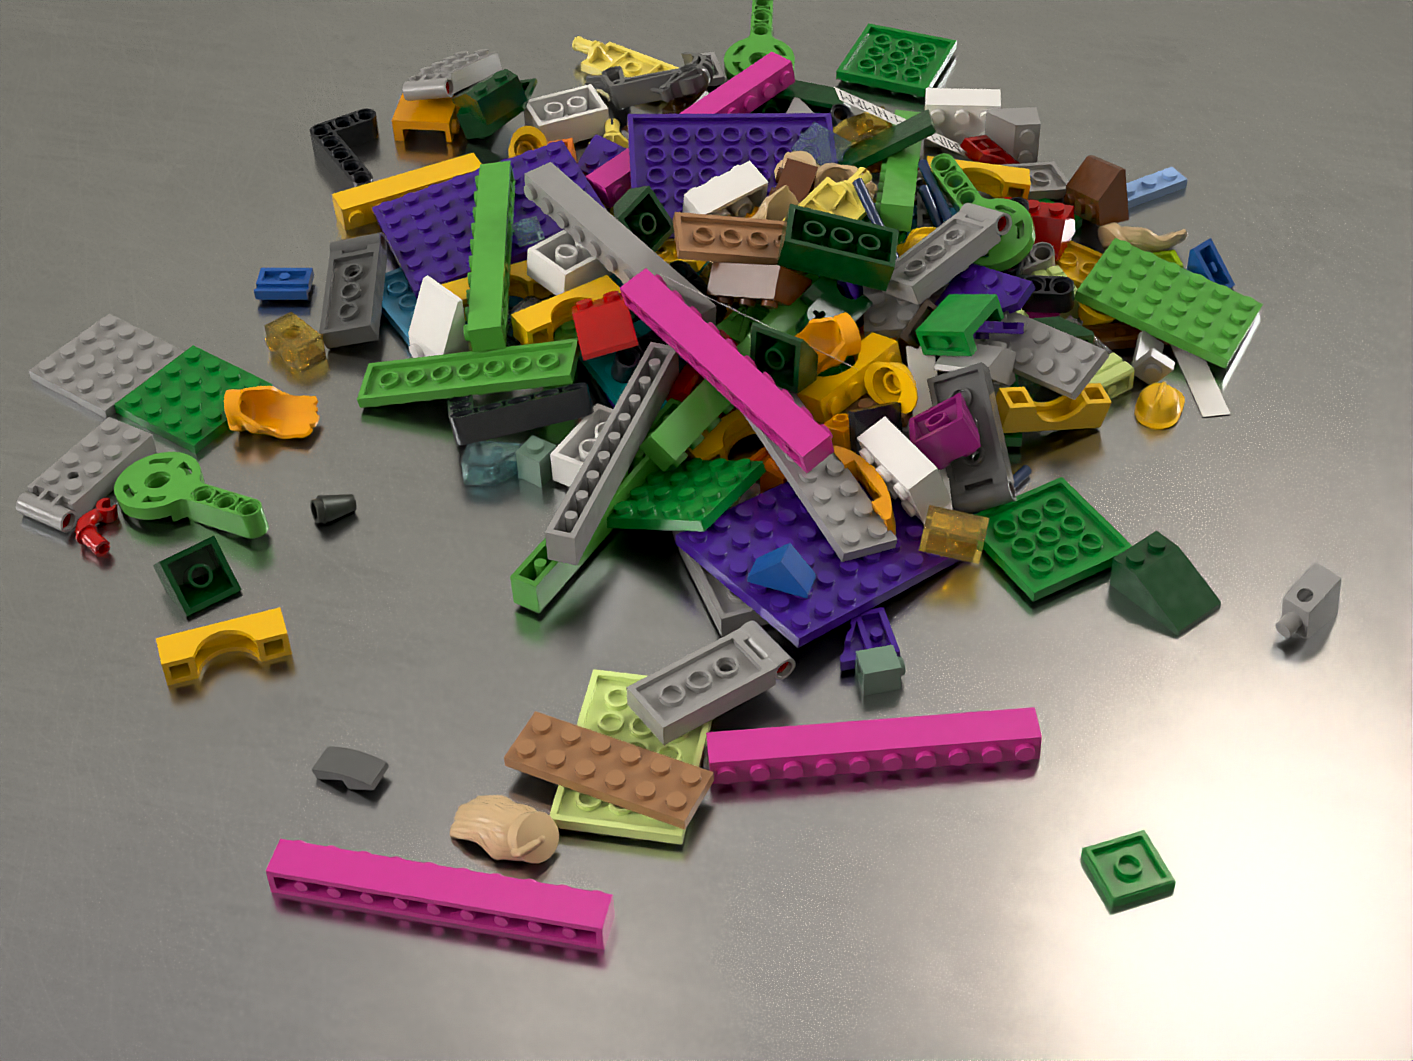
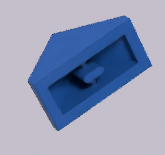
(1206, 261)
(783, 571)

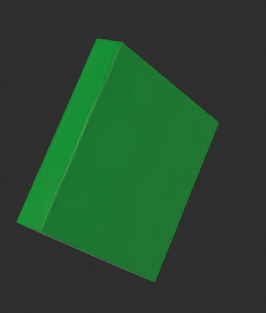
(1128, 868)

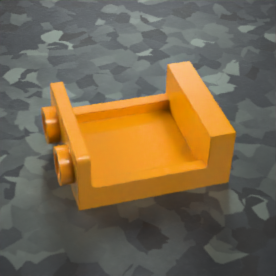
(425, 115)

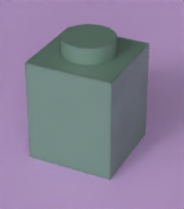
(535, 461)
(879, 670)

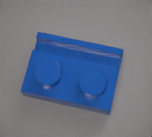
(284, 283)

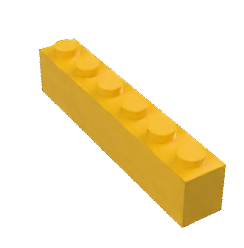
(355, 205)

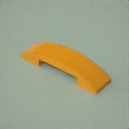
(871, 482)

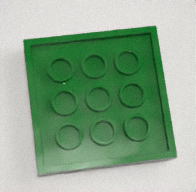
(896, 60)
(187, 398)
(686, 495)
(1050, 539)

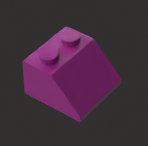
(945, 431)

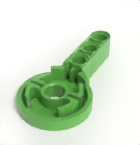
(758, 44)
(960, 191)
(167, 488)

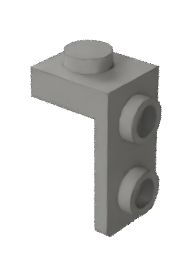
(1149, 361)

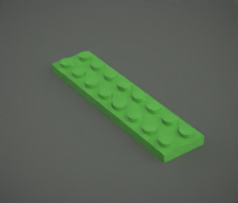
(470, 373)

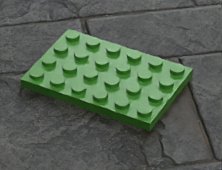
(1169, 302)

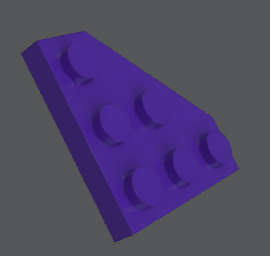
(1011, 290)

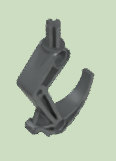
(656, 86)

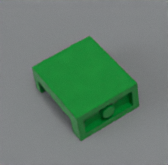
(953, 323)

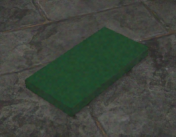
(890, 141)

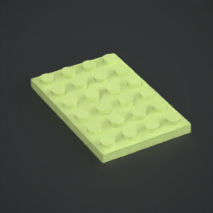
(608, 713)

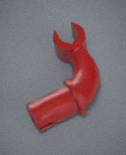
(87, 532)

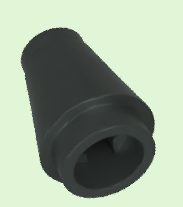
(330, 507)

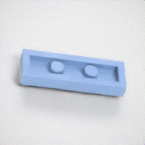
(1154, 186)

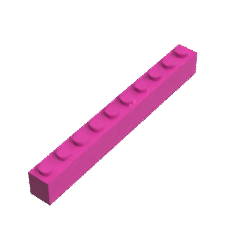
(738, 95)
(728, 370)
(874, 745)
(442, 893)

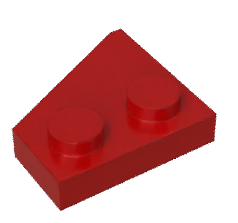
(985, 150)

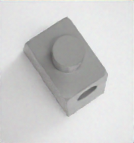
(1310, 602)

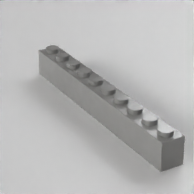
(604, 234)
(611, 455)

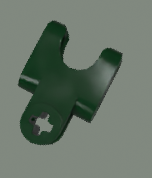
(827, 301)

